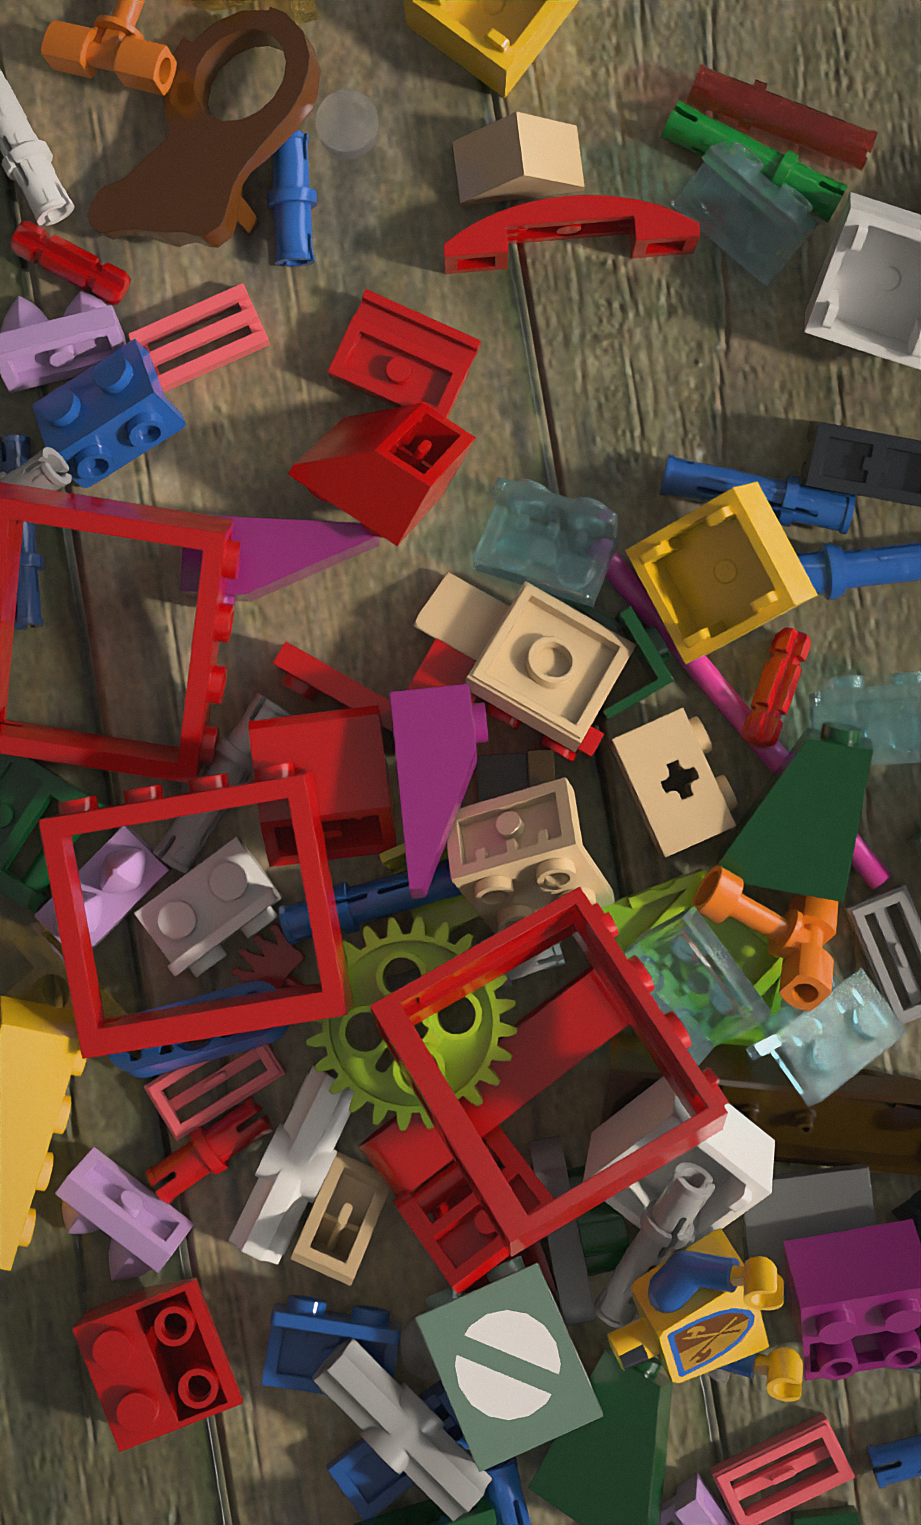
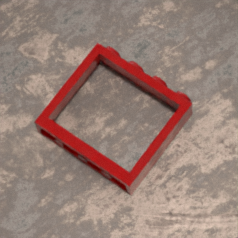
(212, 625)
(630, 988)
(212, 1018)

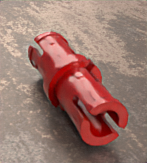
(209, 1150)

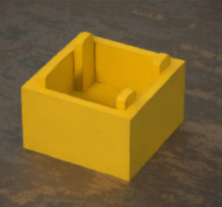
(489, 36)
(721, 571)

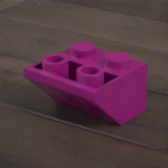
(856, 1299)

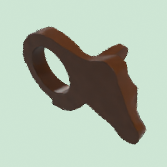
(196, 176)

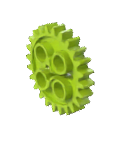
(459, 1055)

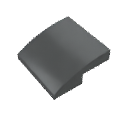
(807, 1206)

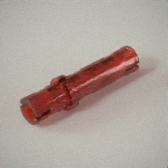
(781, 117)

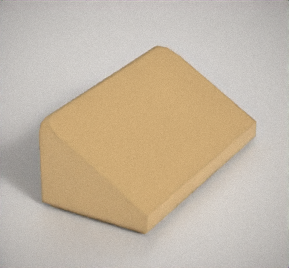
(461, 616)

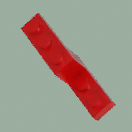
(439, 668)

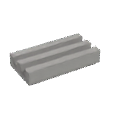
(877, 906)

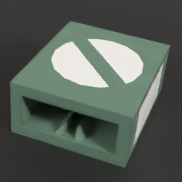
(508, 1363)

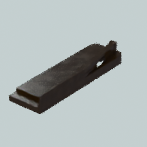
(839, 1131)

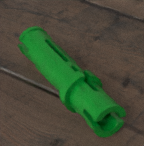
(699, 132)

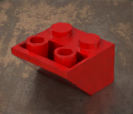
(385, 466)
(349, 777)
(156, 1361)

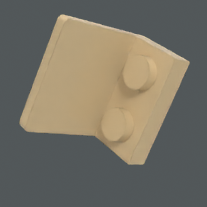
(522, 854)

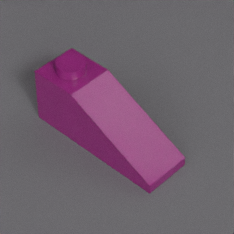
(279, 554)
(435, 761)

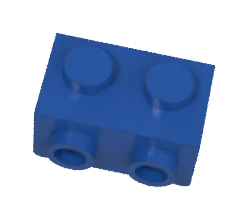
(108, 415)
(307, 1333)

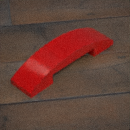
(651, 229)

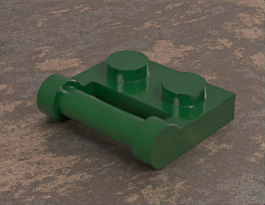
(24, 796)

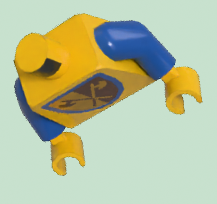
(706, 1316)

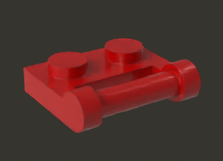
(463, 1238)

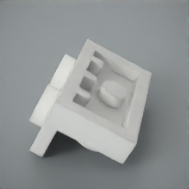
(209, 907)

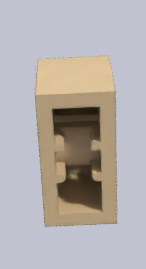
(669, 819)

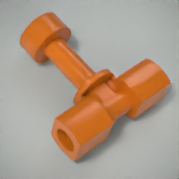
(113, 47)
(794, 936)

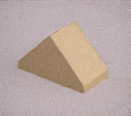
(518, 160)
(342, 1219)

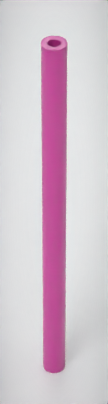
(725, 699)

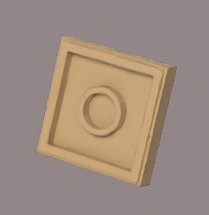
(549, 666)

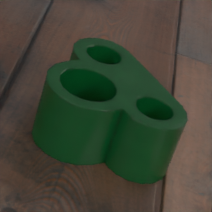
(601, 1232)

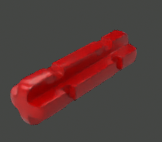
(70, 262)
(776, 688)

